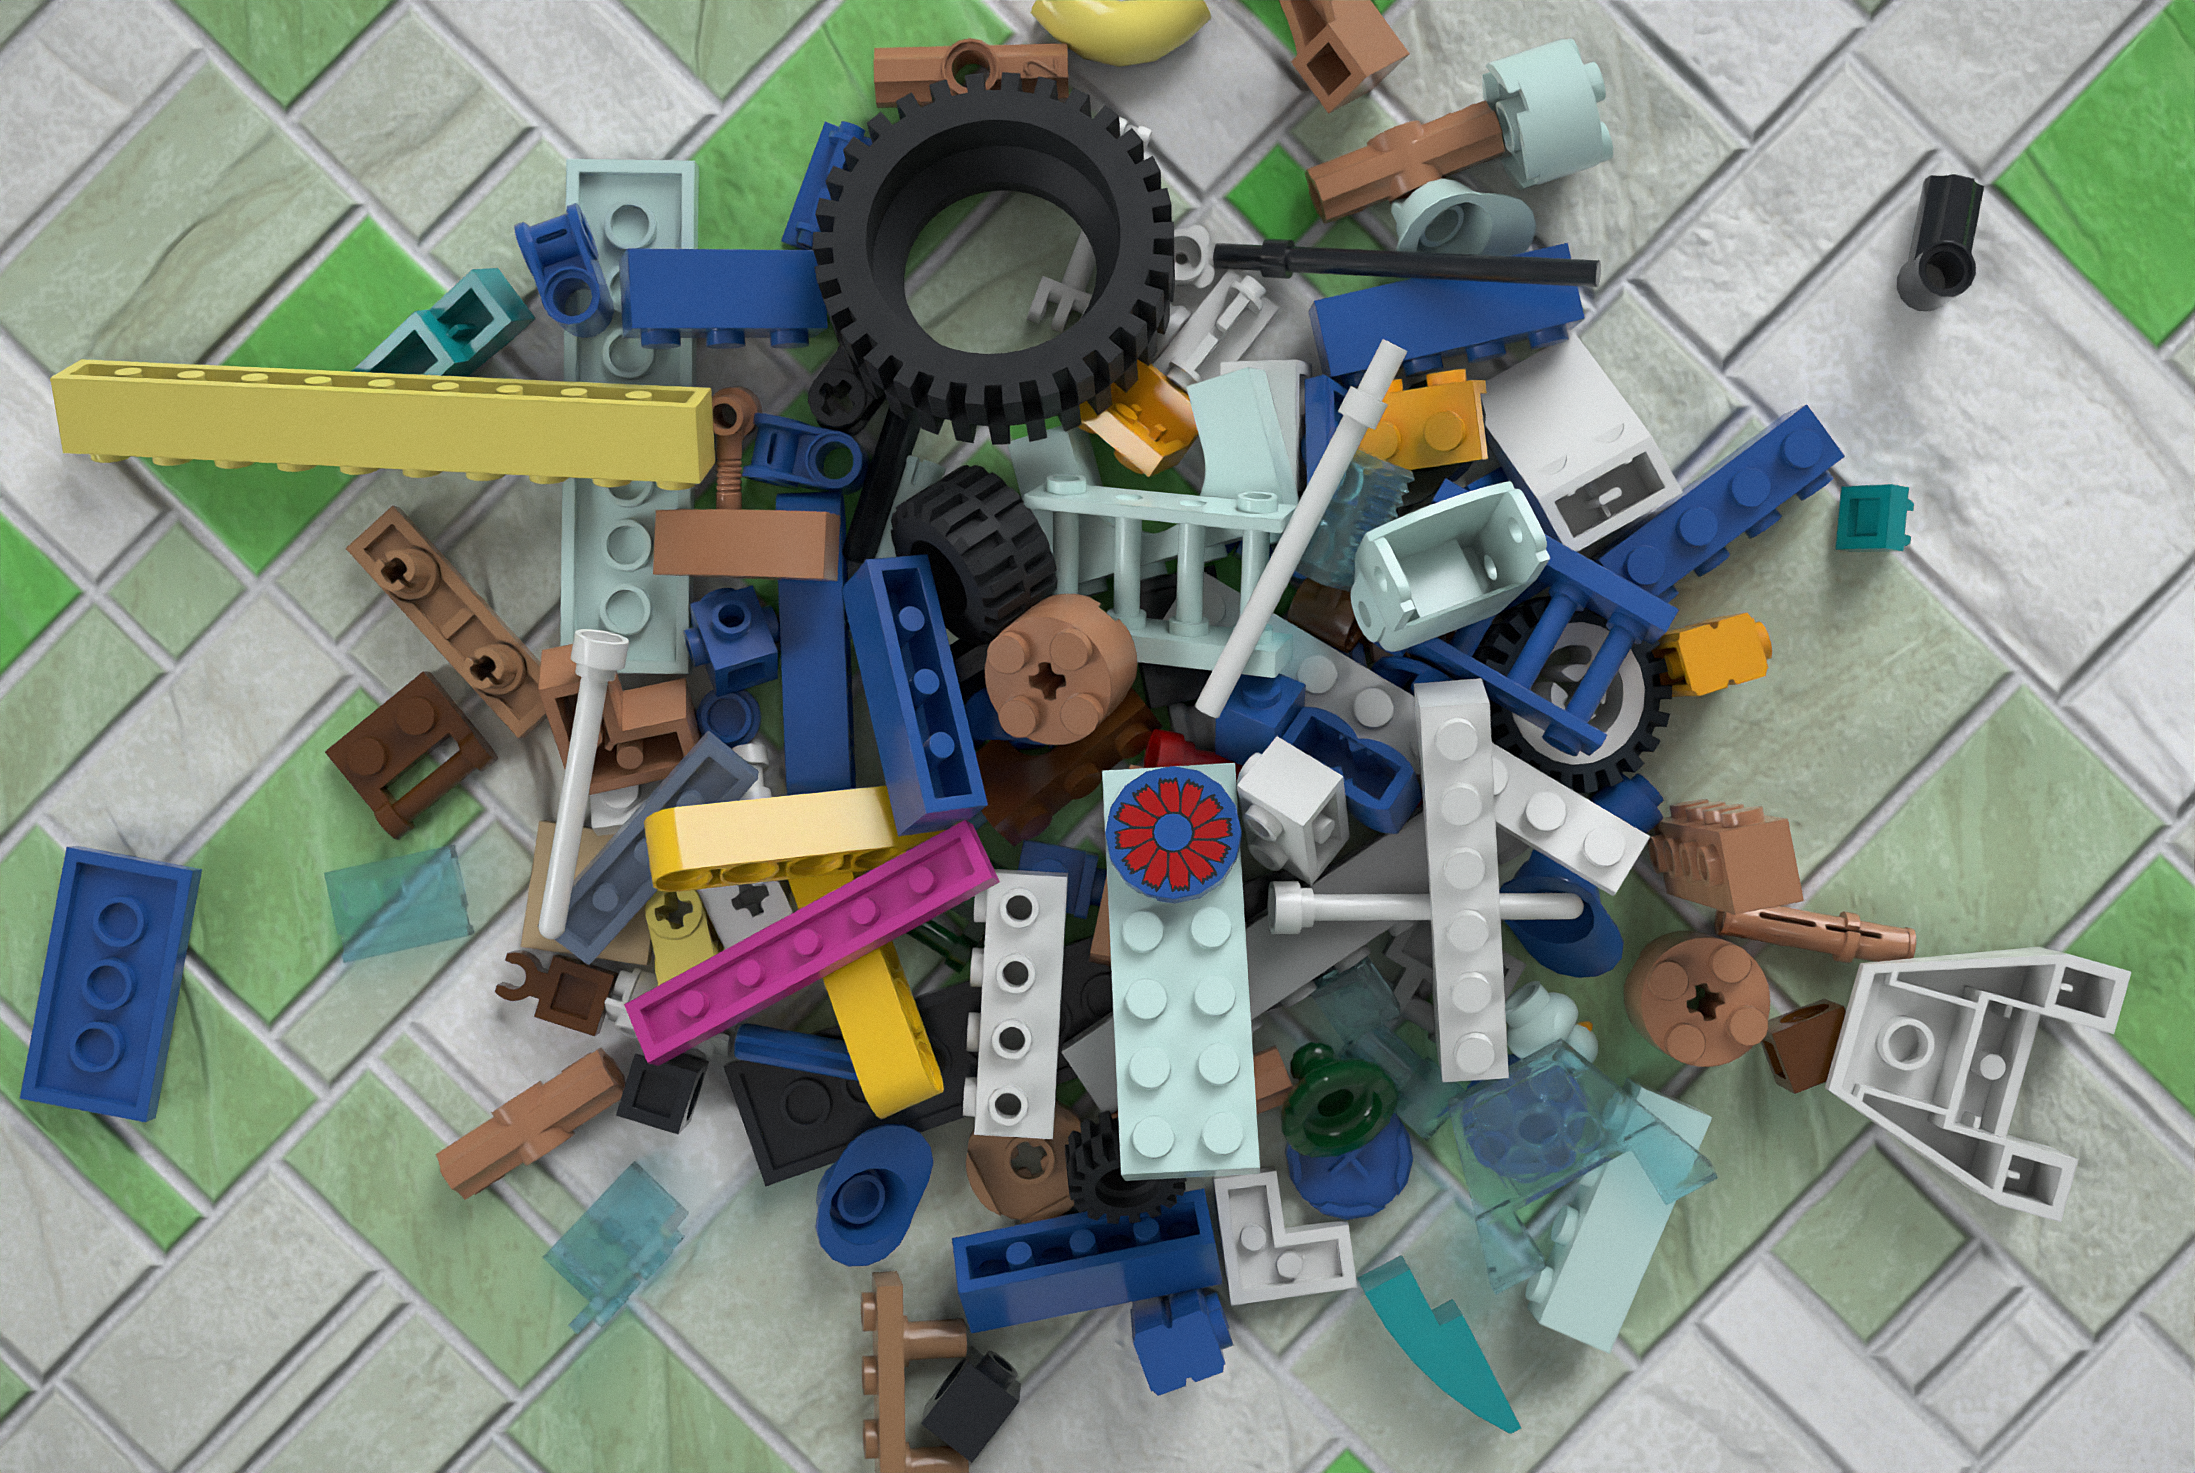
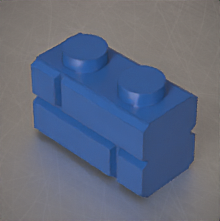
(1180, 1338)

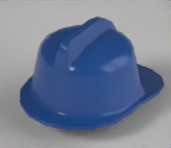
(1566, 946)
(872, 1194)

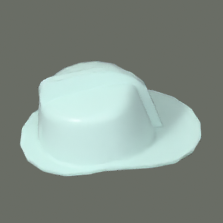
(1456, 220)

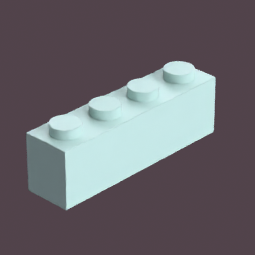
(1608, 1236)

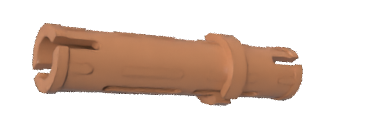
(1841, 936)

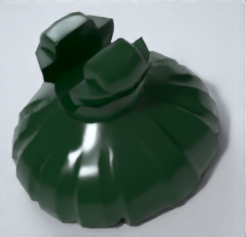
(1335, 1102)

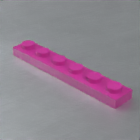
(811, 943)

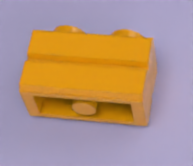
(1714, 654)

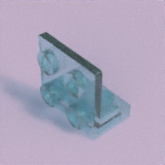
(619, 1235)

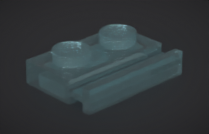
(399, 903)

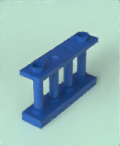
(1573, 585)

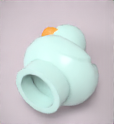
(1543, 1017)

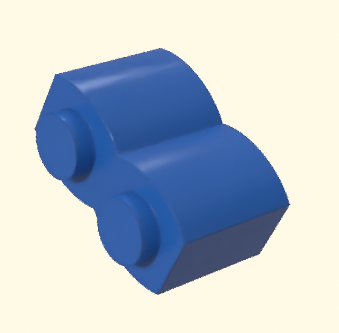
(1376, 777)

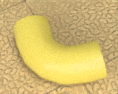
(1119, 30)

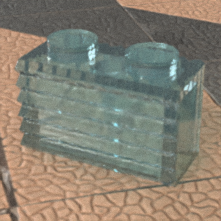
(1360, 504)

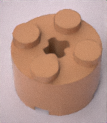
(1059, 670)
(1728, 1017)

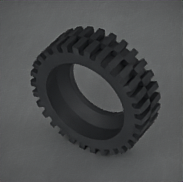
(972, 148)

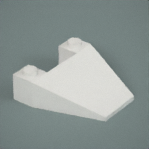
(1942, 1055)

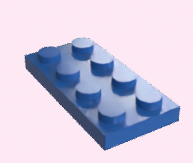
(110, 983)

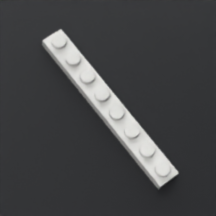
(1526, 800)

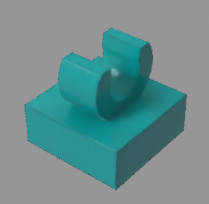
(1873, 518)

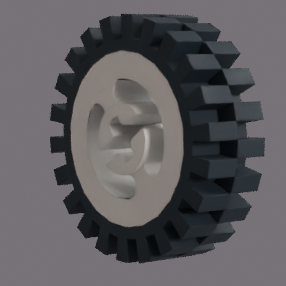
(1625, 712)

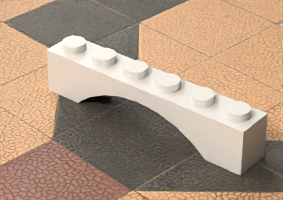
(1462, 878)

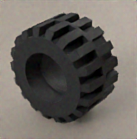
(981, 550)

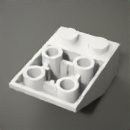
(1574, 445)

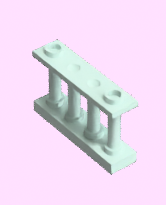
(1187, 636)

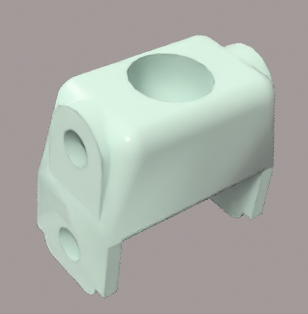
(1446, 566)

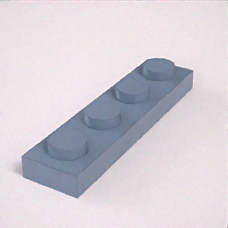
(620, 875)

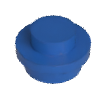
(730, 717)

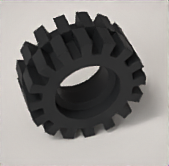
(1097, 1180)

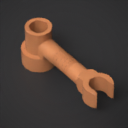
(729, 442)

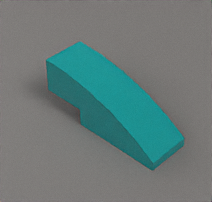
(456, 332)
(1437, 1342)

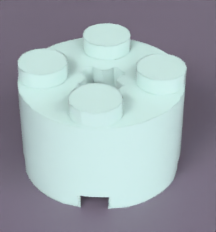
(1548, 112)

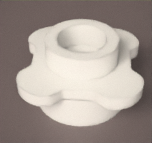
(1194, 245)

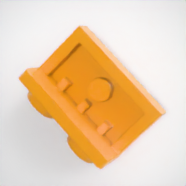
(1431, 423)
(1147, 425)

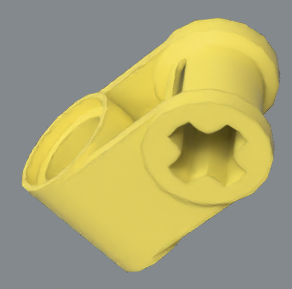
(679, 946)

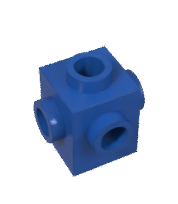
(733, 639)

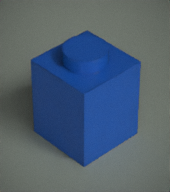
(1256, 715)

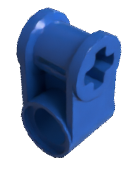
(565, 260)
(794, 456)

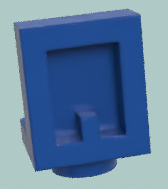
(1084, 877)

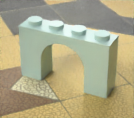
(1240, 452)

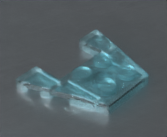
(1545, 1130)

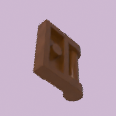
(399, 738)

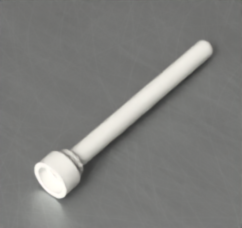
(597, 659)
(1299, 907)

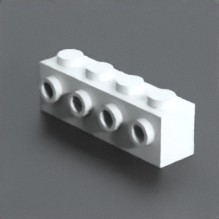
(1019, 1004)

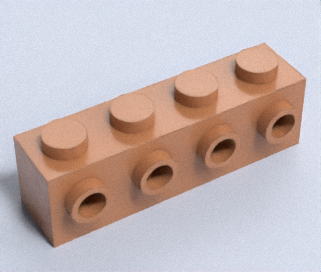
(1726, 856)

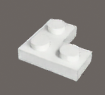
(1275, 1261)

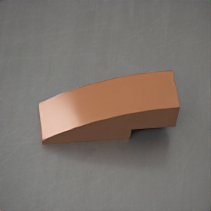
(747, 544)

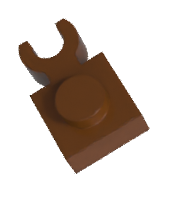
(567, 992)

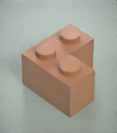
(640, 730)

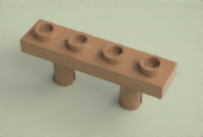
(453, 618)
(883, 1376)

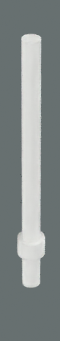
(1360, 410)

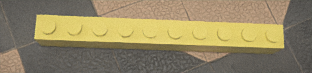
(386, 422)

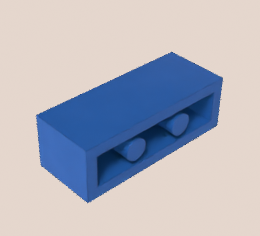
(720, 297)

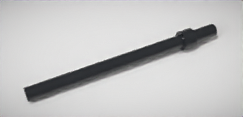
(1282, 258)

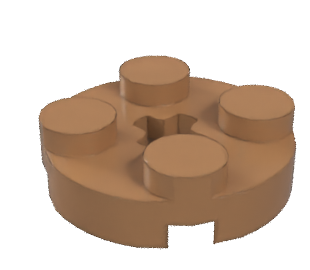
(1018, 1191)

